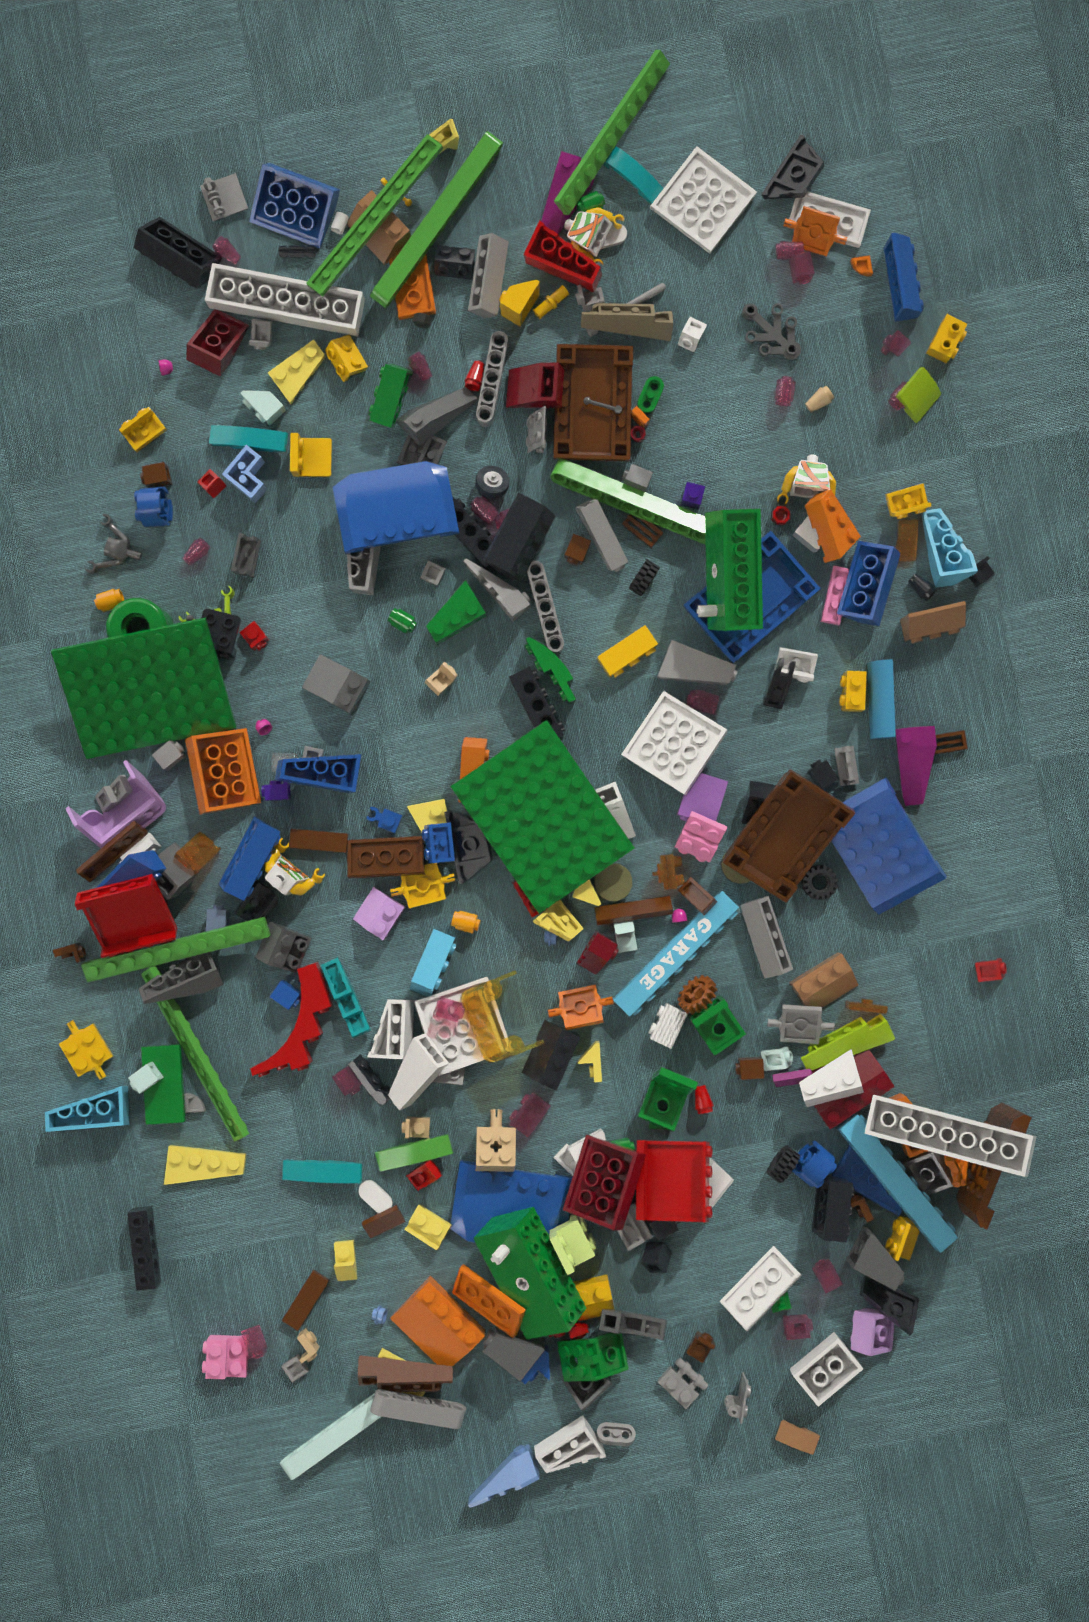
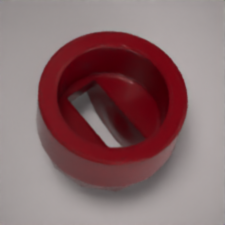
(642, 434)

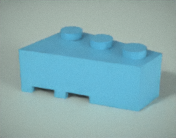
(432, 963)

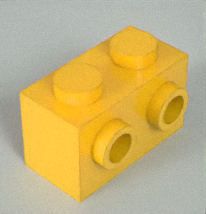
(946, 339)
(853, 691)

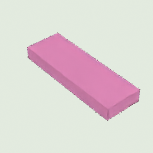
(834, 594)

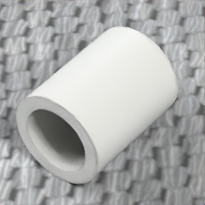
(339, 223)

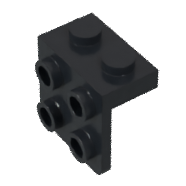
(223, 631)

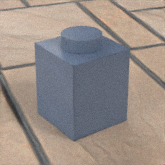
(217, 917)

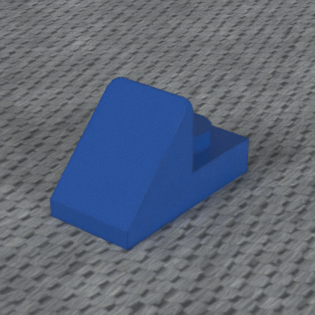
(541, 1364)

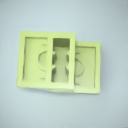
(572, 1243)

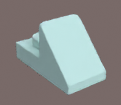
(625, 936)

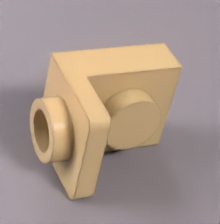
(416, 1127)

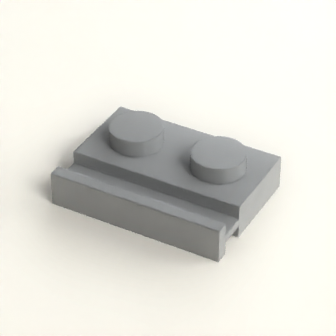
(634, 1231)

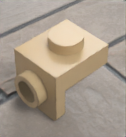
(441, 678)
(309, 1343)

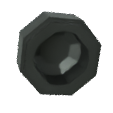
(422, 320)

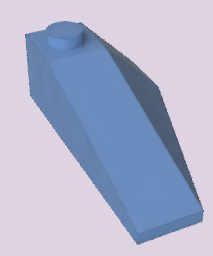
(515, 1471)

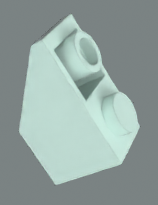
(265, 404)

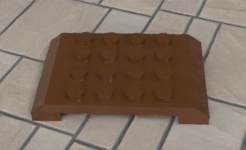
(591, 430)
(787, 835)
(982, 1180)

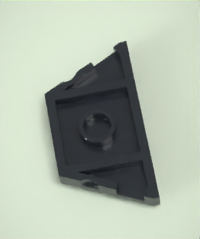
(795, 173)
(470, 846)

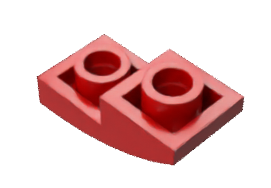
(578, 1331)

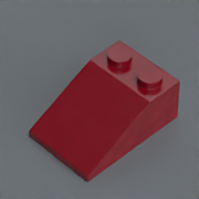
(216, 342)

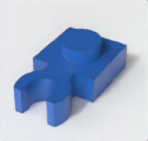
(387, 820)

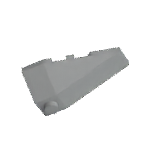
(506, 596)

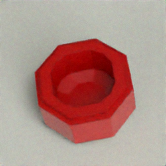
(780, 515)

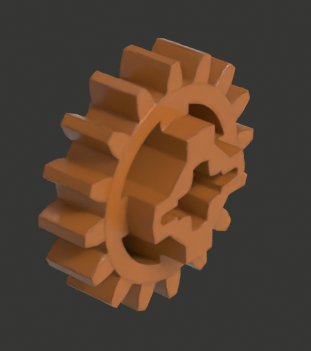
(697, 994)

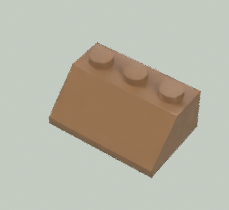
(388, 238)
(934, 622)
(825, 982)

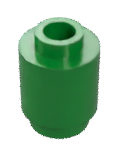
(590, 201)
(402, 620)

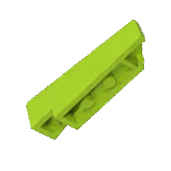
(853, 1036)

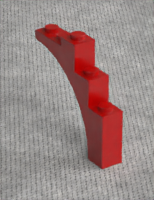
(295, 1051)

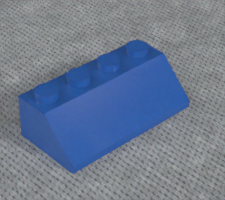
(902, 277)
(869, 583)
(249, 859)
(135, 866)

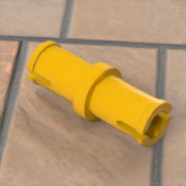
(551, 302)

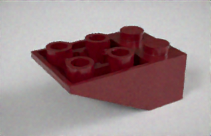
(535, 386)

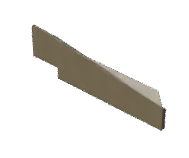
(630, 320)

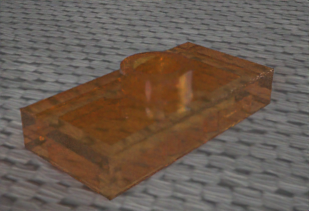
(866, 1005)

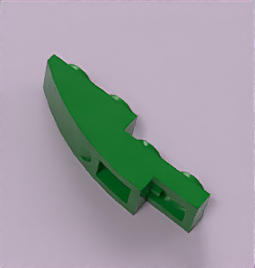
(548, 661)

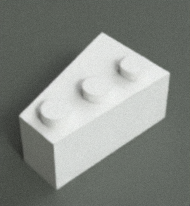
(394, 1031)
(832, 1081)
(569, 1446)

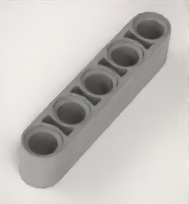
(492, 370)
(545, 598)
(418, 1409)

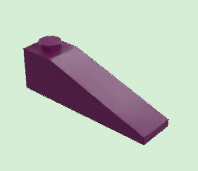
(553, 216)
(915, 755)

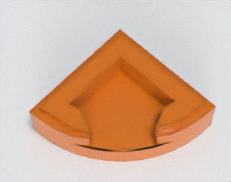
(862, 265)

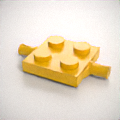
(423, 888)
(86, 1050)

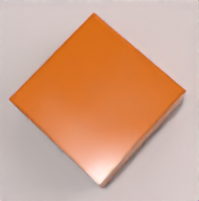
(639, 417)

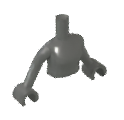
(115, 548)

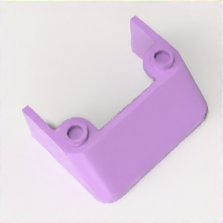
(140, 805)

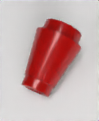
(475, 376)
(703, 1102)

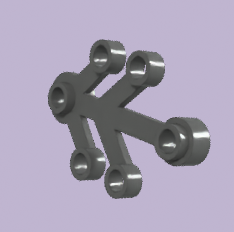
(773, 333)

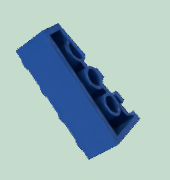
(329, 772)

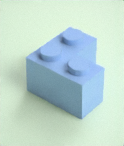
(242, 471)

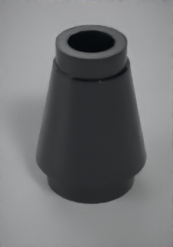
(922, 587)

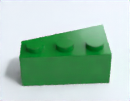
(389, 394)
(456, 615)

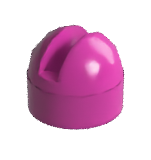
(165, 367)
(263, 727)
(679, 916)

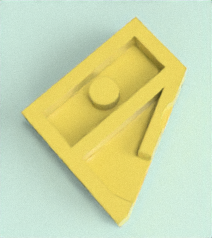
(559, 921)

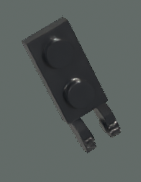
(779, 685)
(370, 1080)

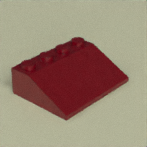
(874, 1082)
(604, 1182)

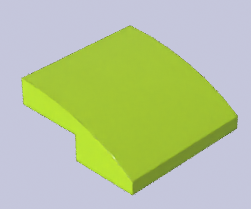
(919, 394)

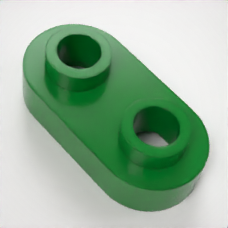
(649, 395)

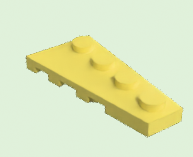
(196, 1164)

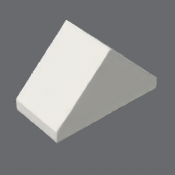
(807, 535)

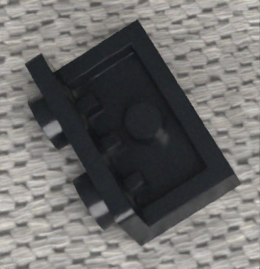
(454, 262)
(258, 904)

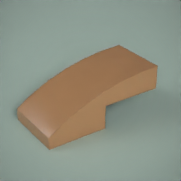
(797, 1437)

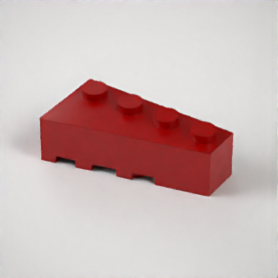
(561, 259)

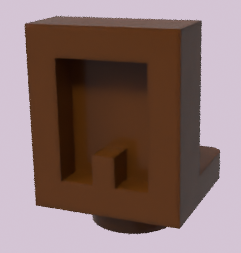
(67, 951)
(862, 1208)
(700, 1346)

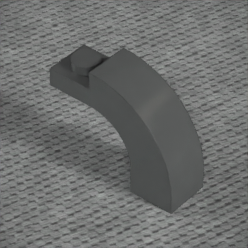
(632, 1323)

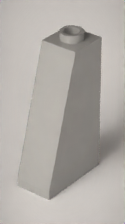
(602, 534)
(692, 665)

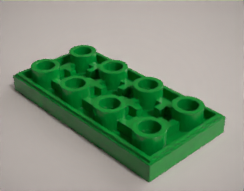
(165, 1098)

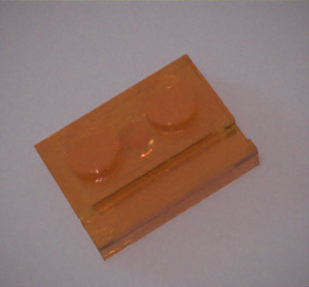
(197, 852)

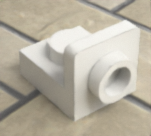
(691, 334)

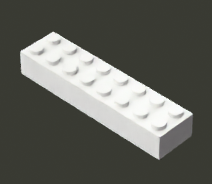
(284, 300)
(951, 1135)

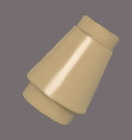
(820, 399)

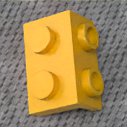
(345, 357)
(142, 429)
(907, 501)

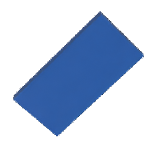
(864, 1181)

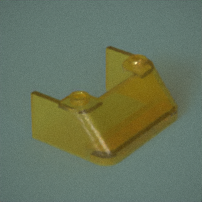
(486, 1025)

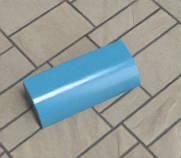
(881, 699)

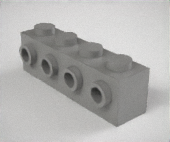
(488, 275)
(766, 937)

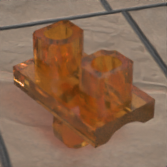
(666, 871)

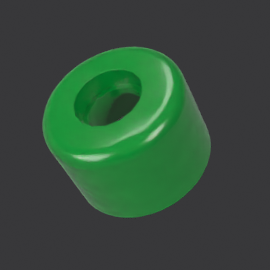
(122, 614)

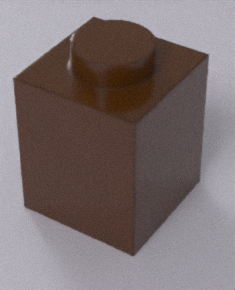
(156, 475)
(577, 550)
(750, 1068)

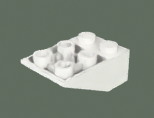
(612, 799)

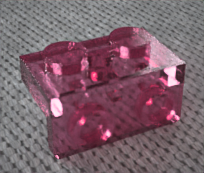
(529, 1114)

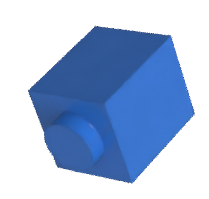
(286, 995)

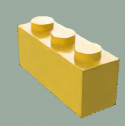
(627, 652)

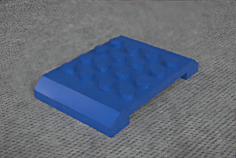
(783, 591)
(885, 849)

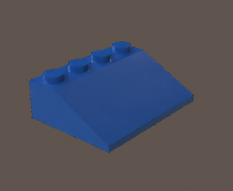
(293, 204)

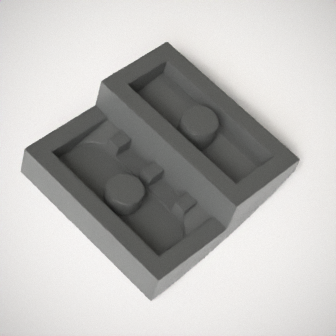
(429, 451)

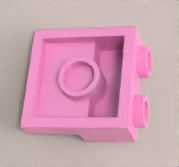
(700, 837)
(224, 1357)

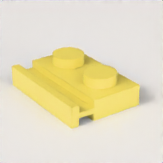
(428, 1227)

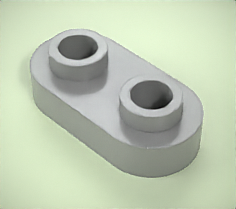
(615, 1433)

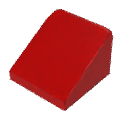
(211, 483)

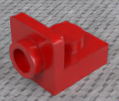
(254, 636)
(991, 970)

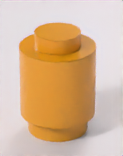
(108, 600)
(465, 921)

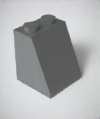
(874, 1261)
(515, 1353)

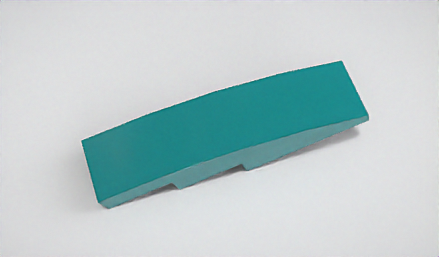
(255, 438)
(345, 997)
(322, 1171)

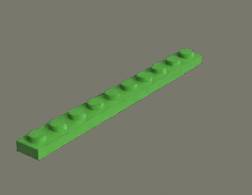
(612, 132)
(374, 215)
(176, 949)
(200, 1063)

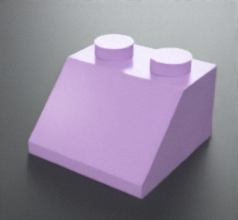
(379, 913)
(871, 1332)

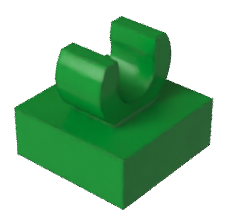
(782, 1304)

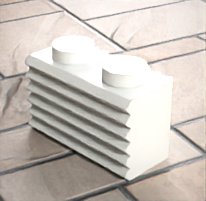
(667, 1025)

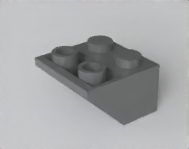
(176, 876)
(283, 948)

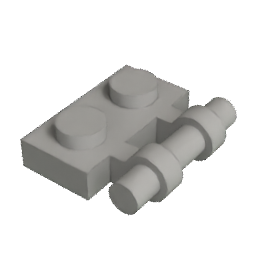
(678, 1387)

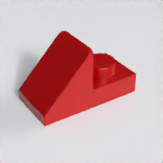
(424, 1174)

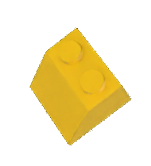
(519, 300)
(596, 1296)

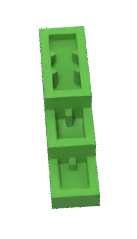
(414, 1152)

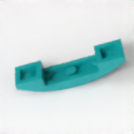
(634, 173)

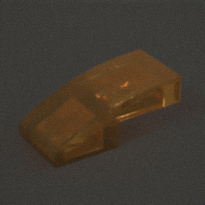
(907, 539)

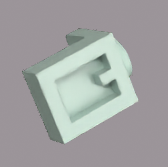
(777, 1058)

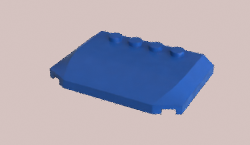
(395, 505)
(494, 1193)

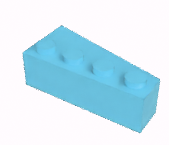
(101, 1110)

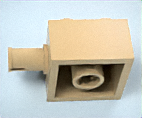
(501, 1137)

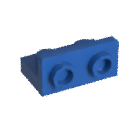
(438, 843)

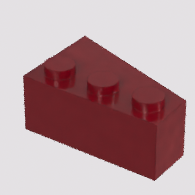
(597, 953)

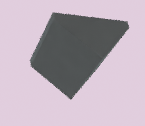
(587, 1391)

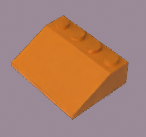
(222, 770)
(438, 1324)

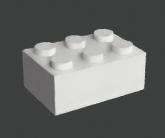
(826, 1369)

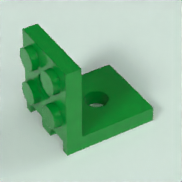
(714, 1014)
(671, 1089)
(592, 1357)

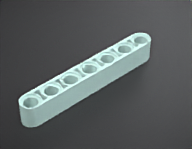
(329, 1439)

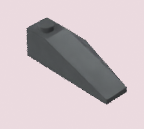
(432, 416)
(189, 977)

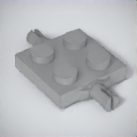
(800, 1024)

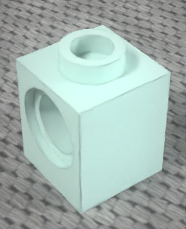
(145, 1077)

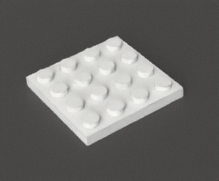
(703, 200)
(674, 743)
(451, 1038)

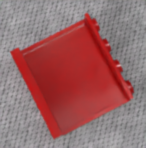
(127, 915)
(674, 1181)

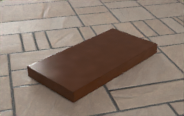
(385, 857)

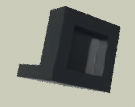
(984, 572)
(656, 1257)

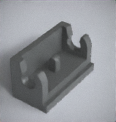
(246, 555)

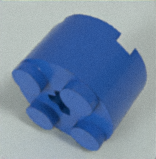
(153, 507)
(814, 1164)

